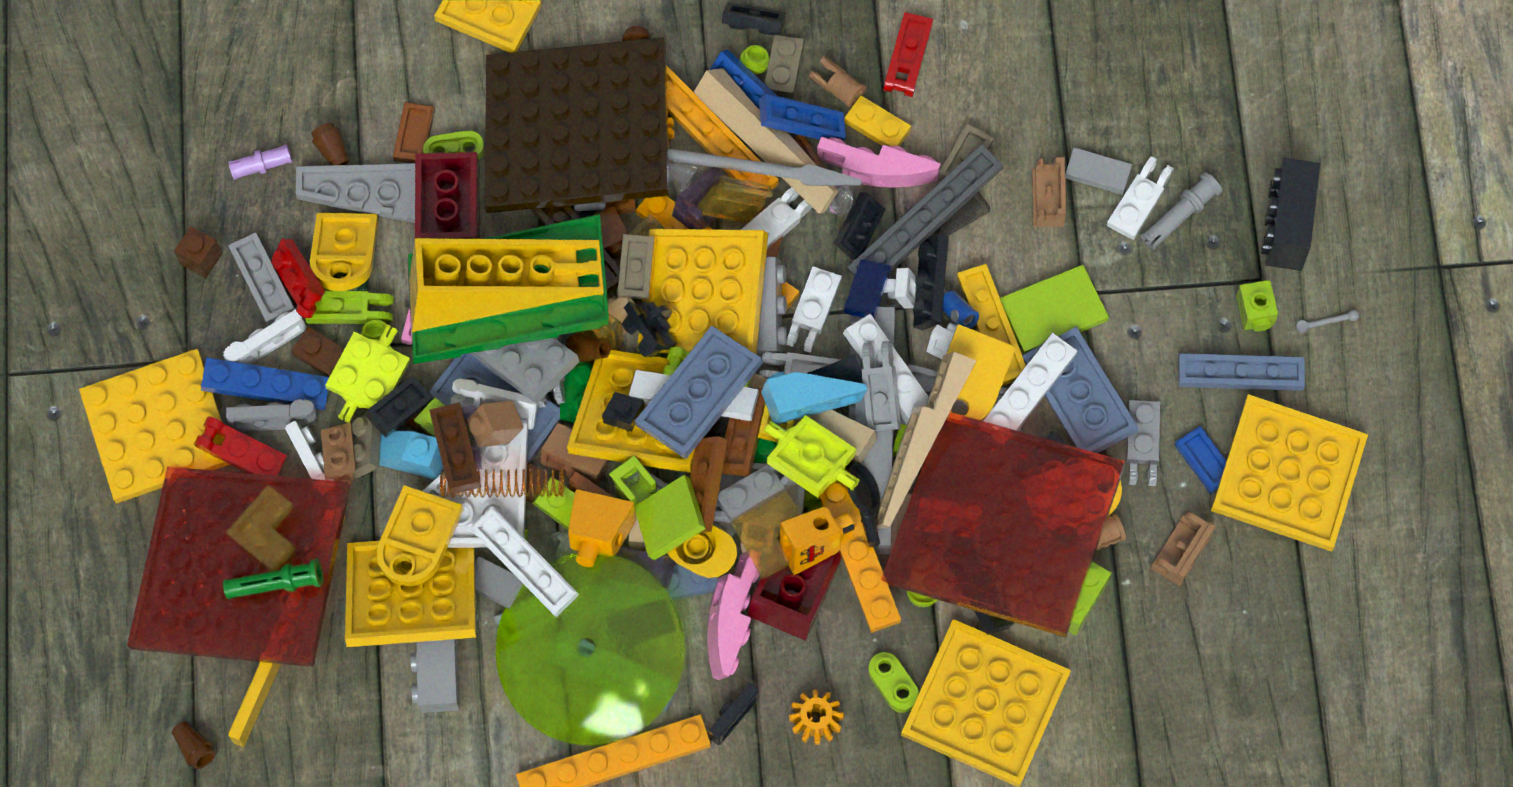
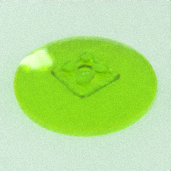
(627, 676)

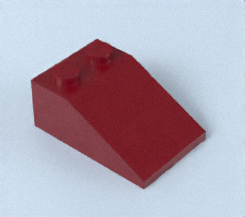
(794, 600)

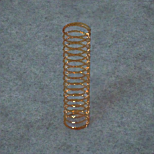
(560, 489)

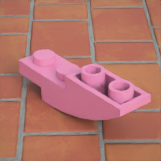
(888, 169)
(726, 625)

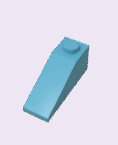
(803, 394)
(411, 453)

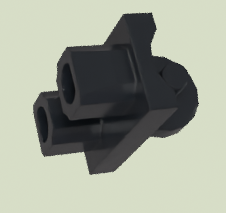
(652, 324)

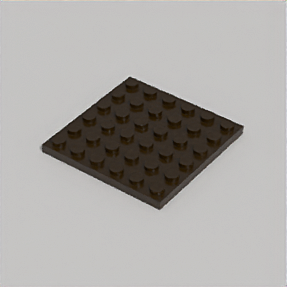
(576, 125)

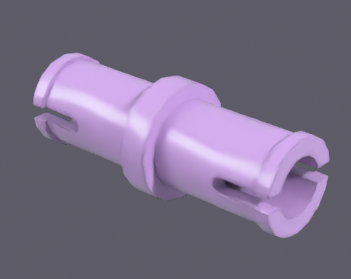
(260, 161)

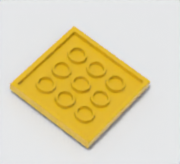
(709, 282)
(151, 423)
(603, 441)
(1289, 472)
(394, 613)
(986, 703)

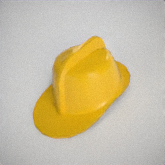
(706, 553)

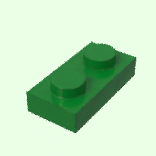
(575, 386)

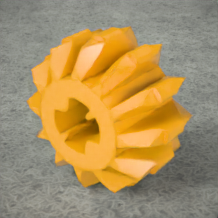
(827, 722)

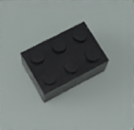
(1290, 214)

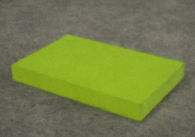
(1053, 308)

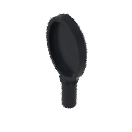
(866, 499)

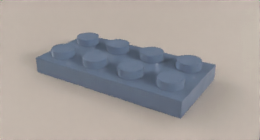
(470, 368)
(698, 392)
(1087, 400)

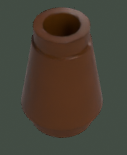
(330, 144)
(588, 347)
(193, 746)

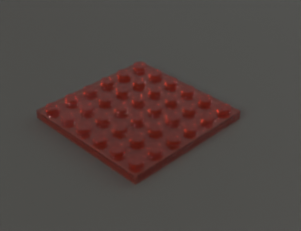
(1004, 523)
(190, 555)

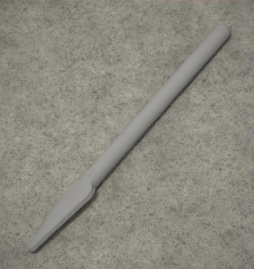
(808, 174)

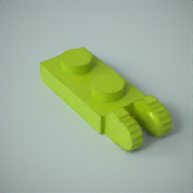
(351, 308)

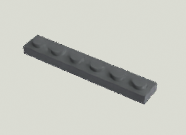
(932, 210)

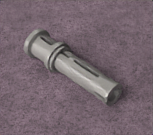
(1191, 202)

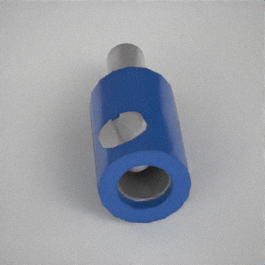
(959, 310)

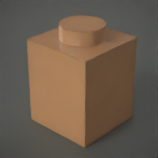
(495, 423)

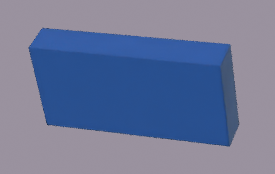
(1202, 457)

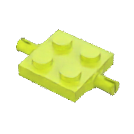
(367, 371)
(811, 456)

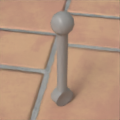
(1302, 325)

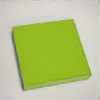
(669, 517)

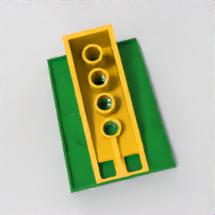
(505, 289)

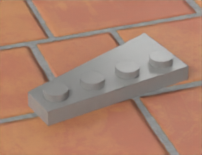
(361, 188)

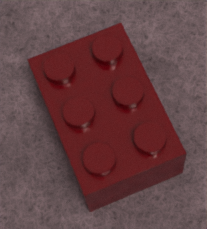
(447, 195)

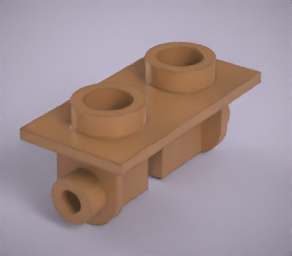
(338, 453)

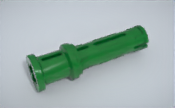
(287, 578)

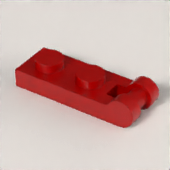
(908, 53)
(297, 277)
(239, 449)

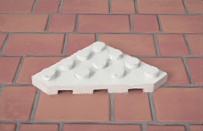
(496, 457)

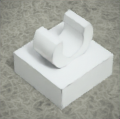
(902, 288)
(940, 340)

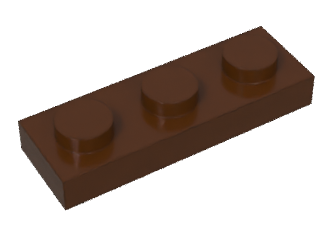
(455, 448)

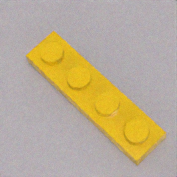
(983, 297)

